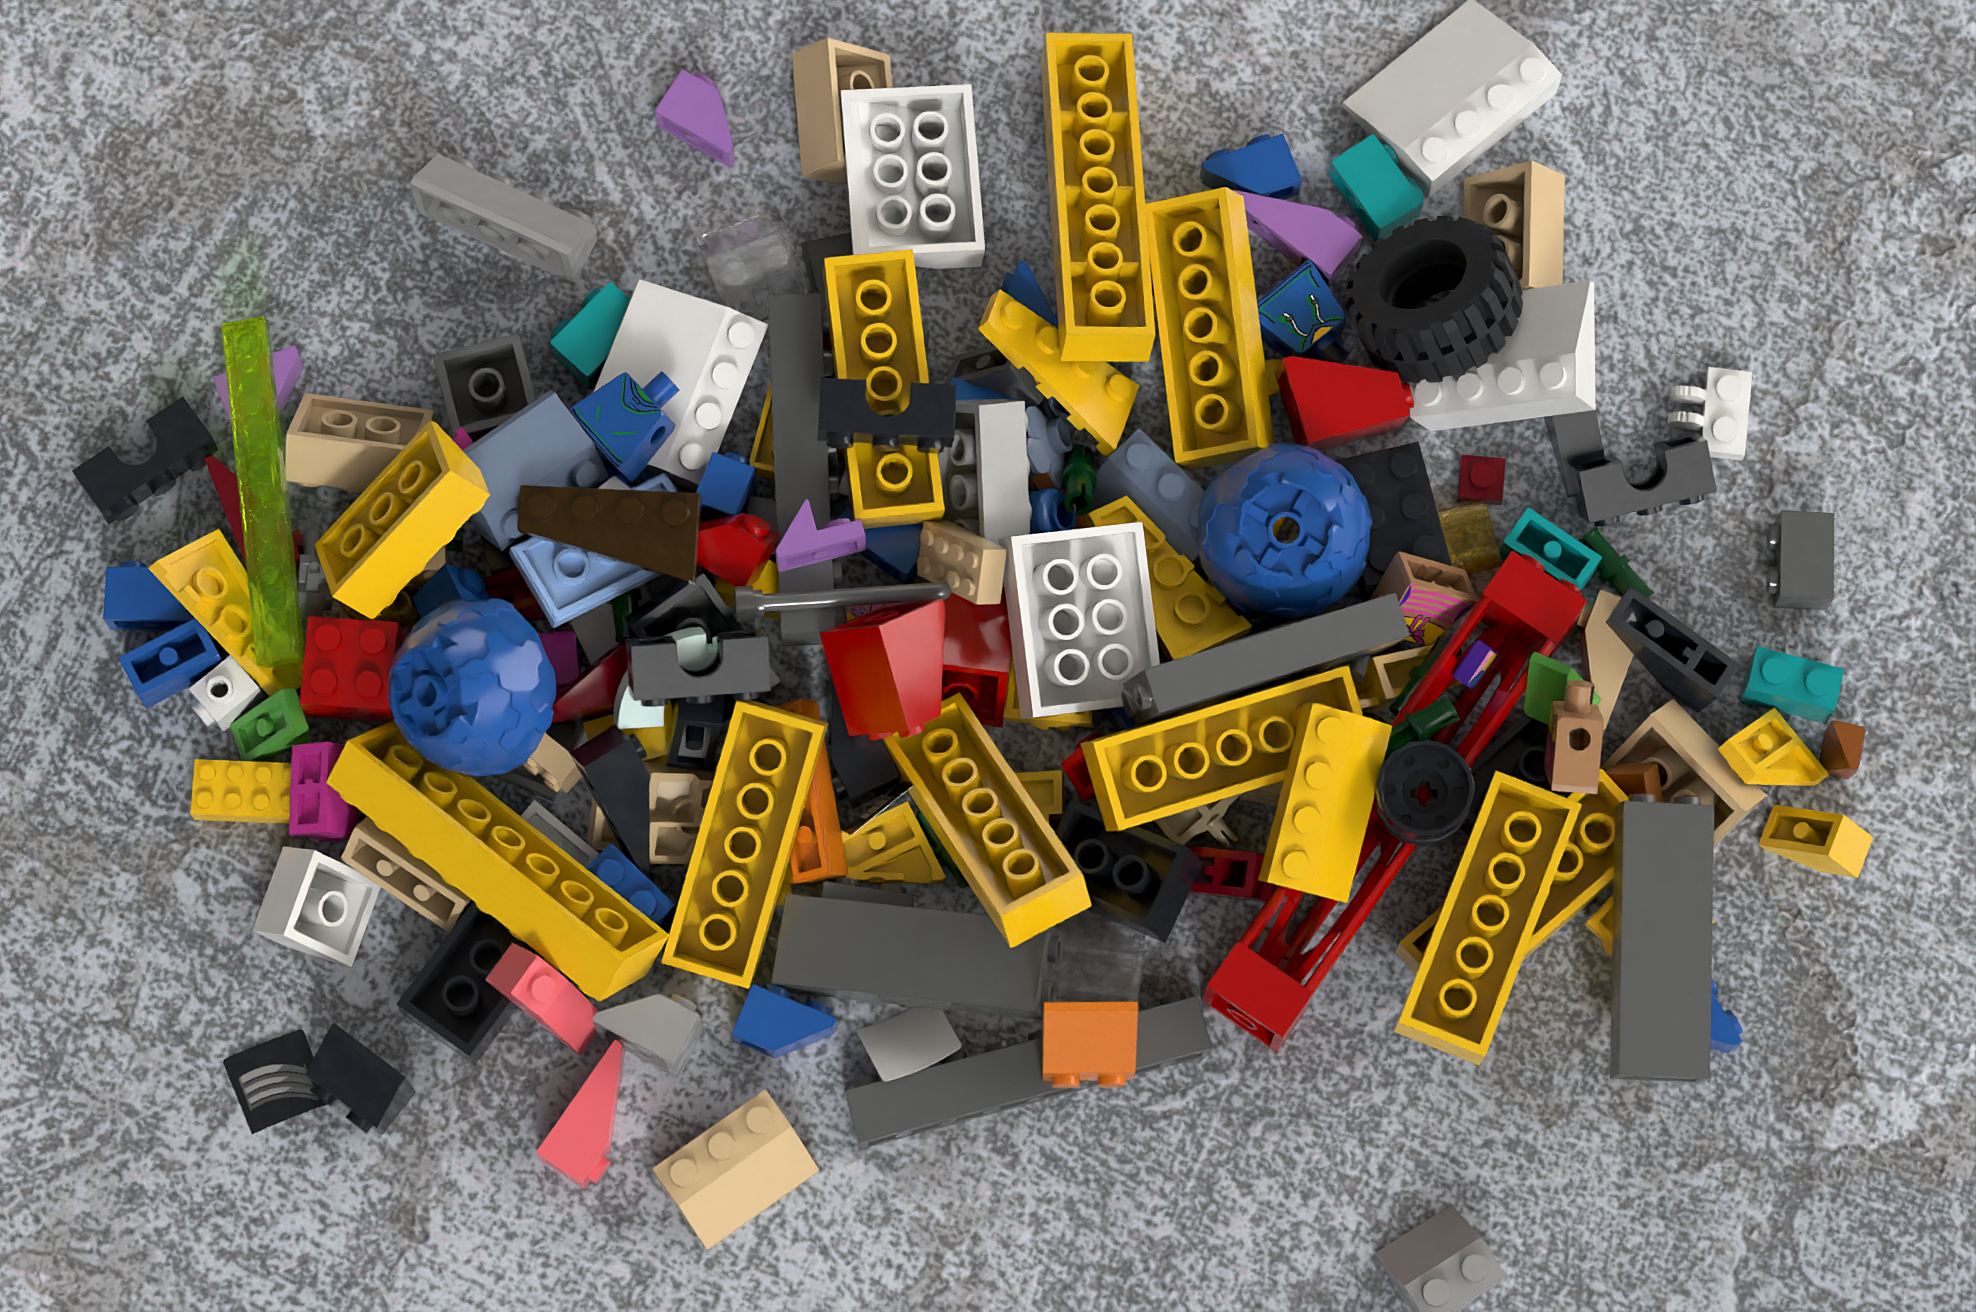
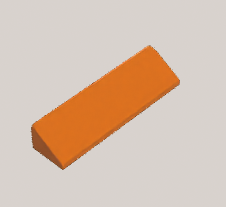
(818, 843)

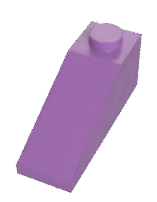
(1304, 233)

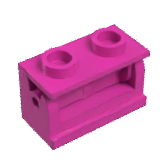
(314, 805)

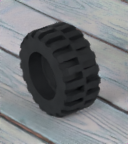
(1446, 334)

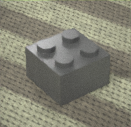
(484, 384)

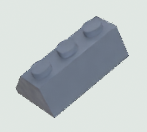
(531, 448)
(1156, 488)

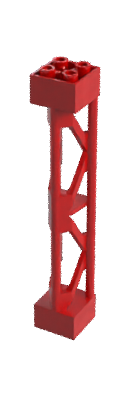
(1264, 989)

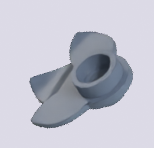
(1047, 444)

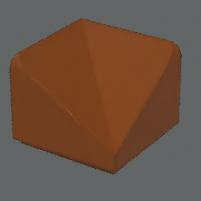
(1842, 749)
(1637, 779)

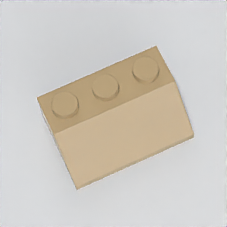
(819, 77)
(1527, 215)
(347, 440)
(1689, 766)
(736, 1169)

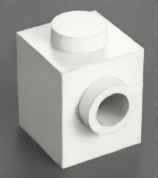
(225, 694)

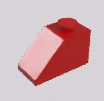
(736, 548)

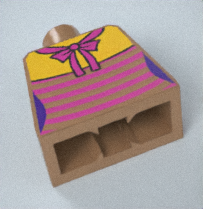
(1429, 596)
(1570, 755)

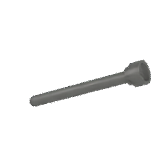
(752, 603)

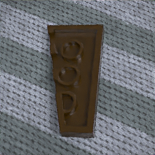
(629, 526)

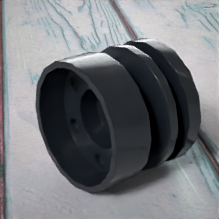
(1430, 767)

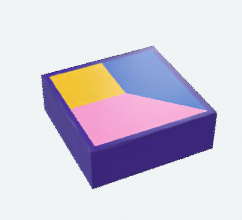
(1474, 664)

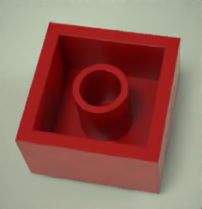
(348, 668)

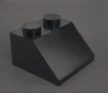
(358, 1081)

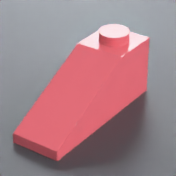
(545, 997)
(585, 1130)

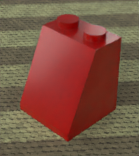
(1340, 402)
(977, 656)
(888, 668)

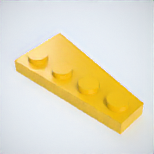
(1089, 390)
(216, 592)
(1185, 608)

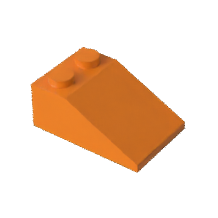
(1089, 1043)

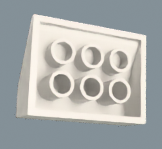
(1454, 94)
(914, 174)
(703, 352)
(1538, 372)
(1078, 617)

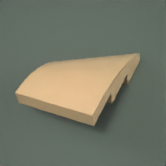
(675, 809)

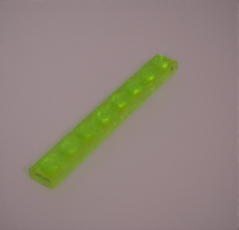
(263, 492)

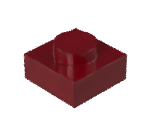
(1481, 479)

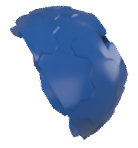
(1239, 540)
(473, 687)

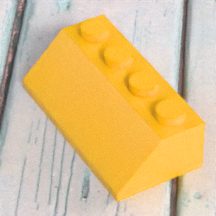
(400, 521)
(1325, 802)

